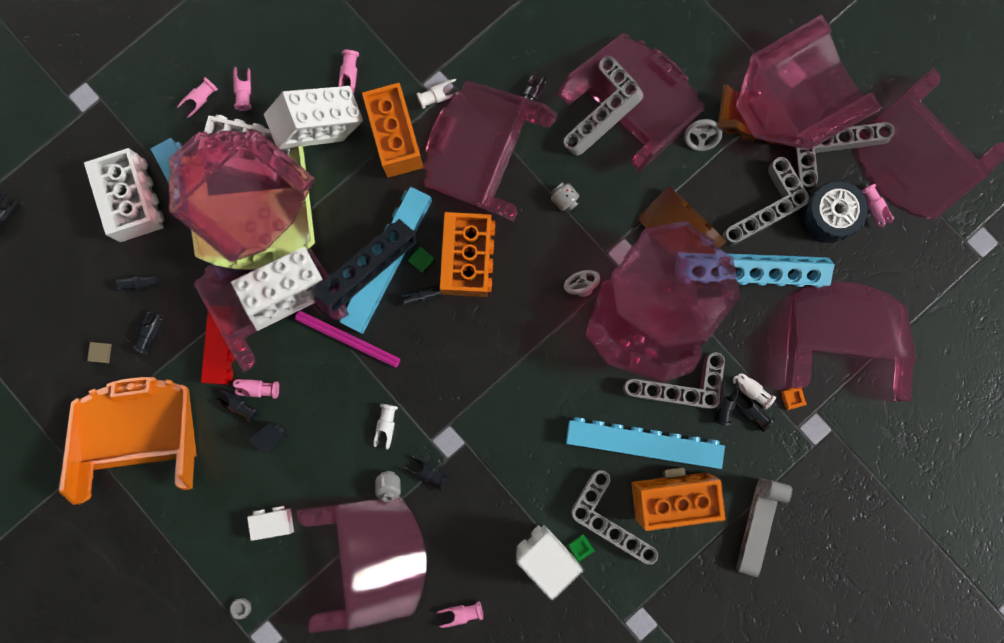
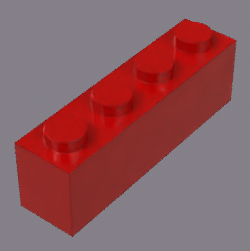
(217, 356)

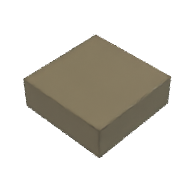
(99, 352)
(673, 472)

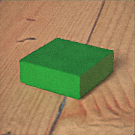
(421, 260)
(580, 547)

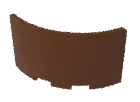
(731, 120)
(672, 208)

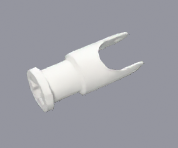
(434, 95)
(754, 391)
(385, 423)

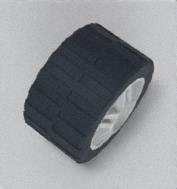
(835, 211)

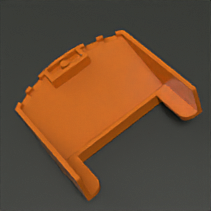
(126, 426)

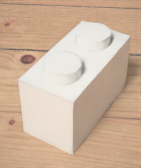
(270, 524)

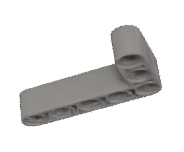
(606, 109)
(855, 141)
(772, 211)
(680, 391)
(759, 524)
(607, 525)

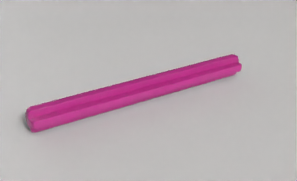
(347, 339)

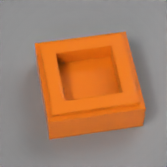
(793, 398)

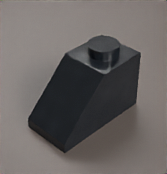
(269, 438)

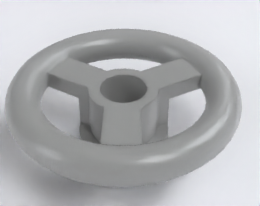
(702, 131)
(582, 285)

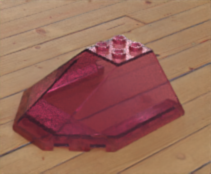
(801, 90)
(236, 191)

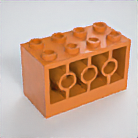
(392, 130)
(458, 245)
(678, 501)

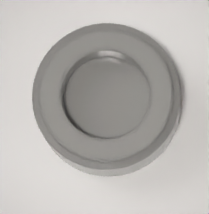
(240, 608)

